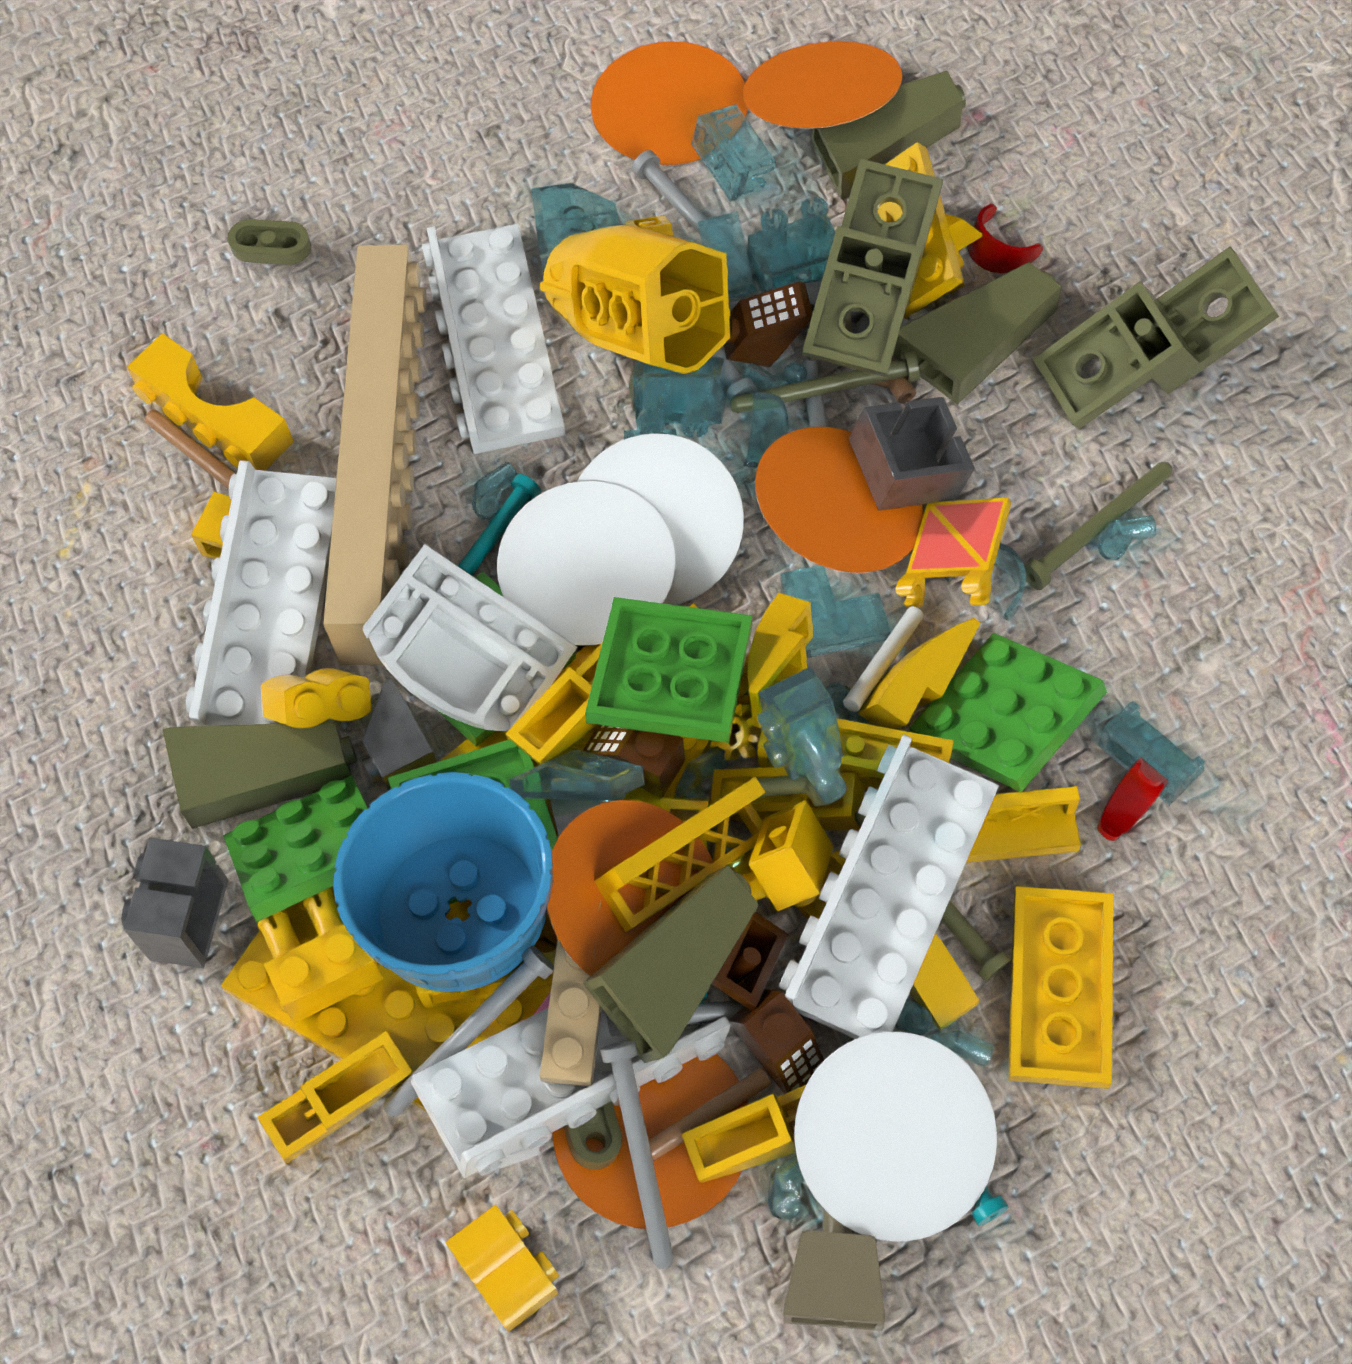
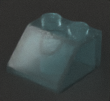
(568, 211)

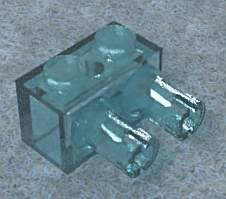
(793, 250)
(675, 397)
(803, 732)

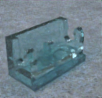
(732, 151)
(1132, 737)

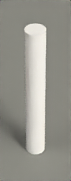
(883, 659)

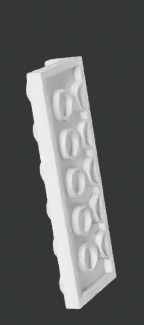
(493, 339)
(263, 594)
(888, 893)
(495, 1103)

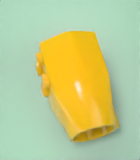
(642, 294)

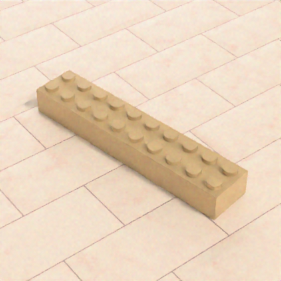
(375, 446)

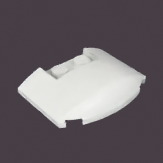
(464, 645)

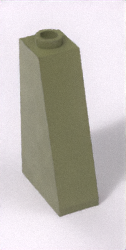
(917, 113)
(979, 330)
(252, 766)
(669, 966)

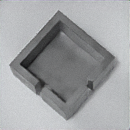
(905, 466)
(175, 903)

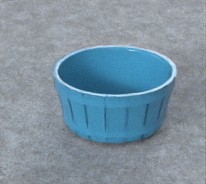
(439, 844)

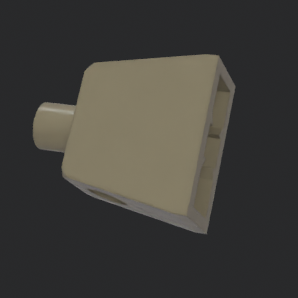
(835, 1280)

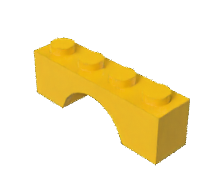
(243, 431)

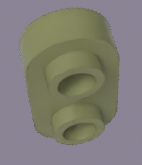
(271, 240)
(602, 1127)

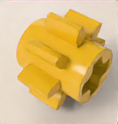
(744, 740)

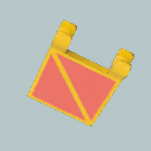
(956, 542)

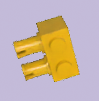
(787, 858)
(320, 970)

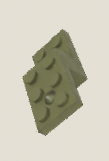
(872, 267)
(1155, 337)

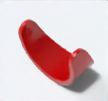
(994, 254)
(1131, 799)

